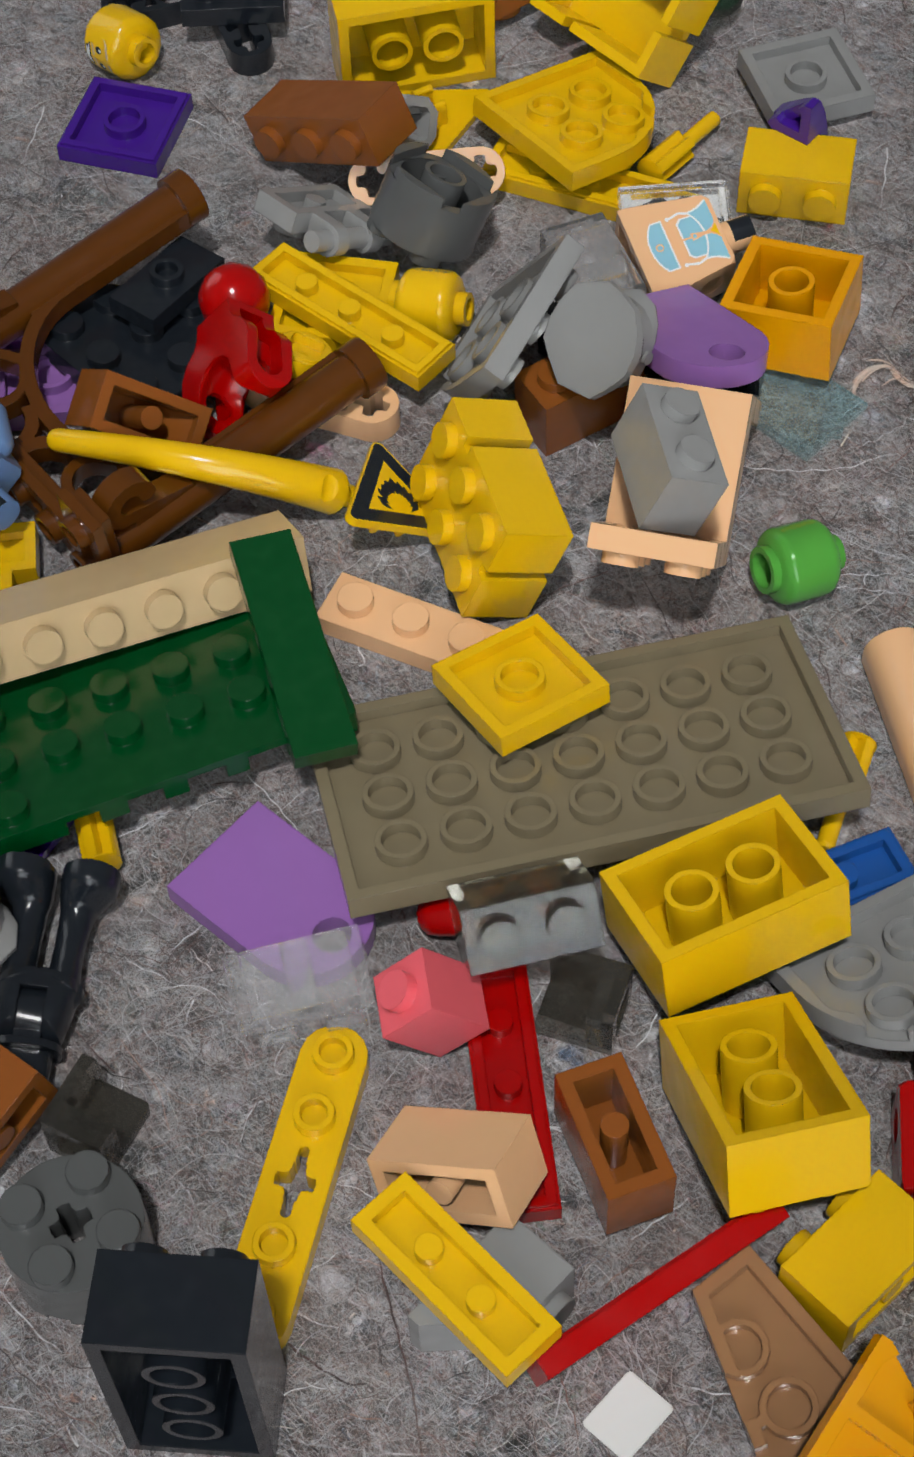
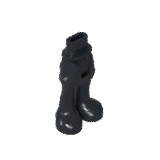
(43, 1000)

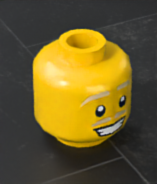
(122, 41)

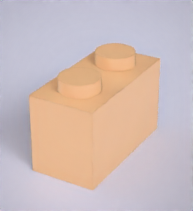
(469, 1161)

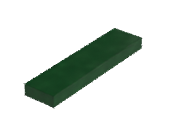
(293, 649)

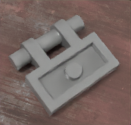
(325, 214)

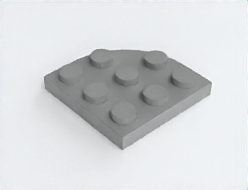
(509, 320)
(864, 982)

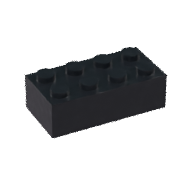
(186, 1350)

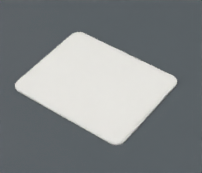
(627, 1415)

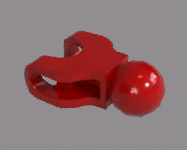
(235, 345)

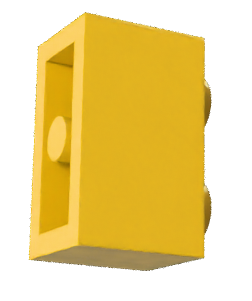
(794, 178)
(854, 1260)

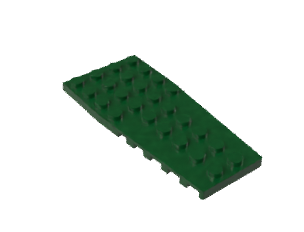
(131, 726)

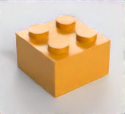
(799, 300)

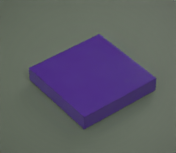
(125, 127)

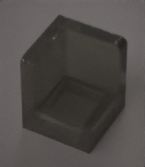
(585, 1001)
(92, 1114)

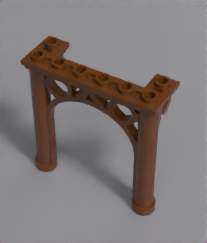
(135, 504)

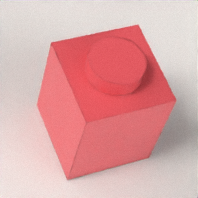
(430, 1003)

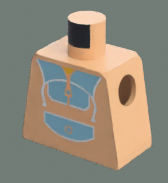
(683, 244)

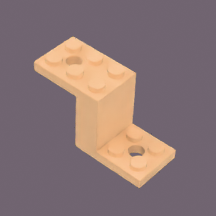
(684, 555)

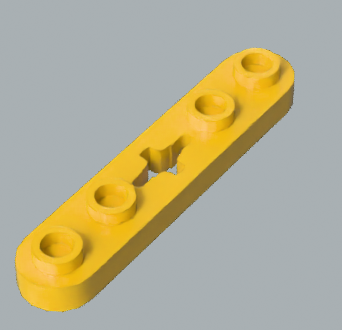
(314, 1125)

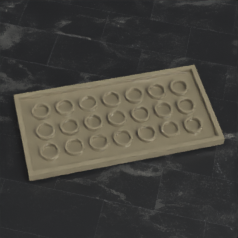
(684, 742)

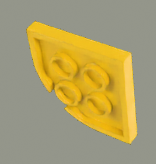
(574, 118)

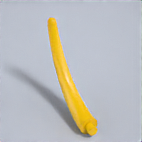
(274, 477)

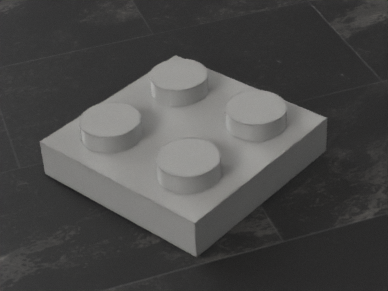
(804, 68)

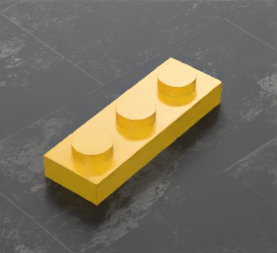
(456, 1279)

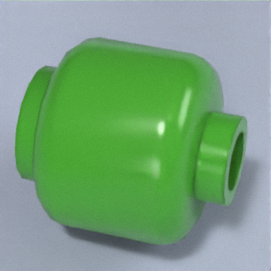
(797, 561)

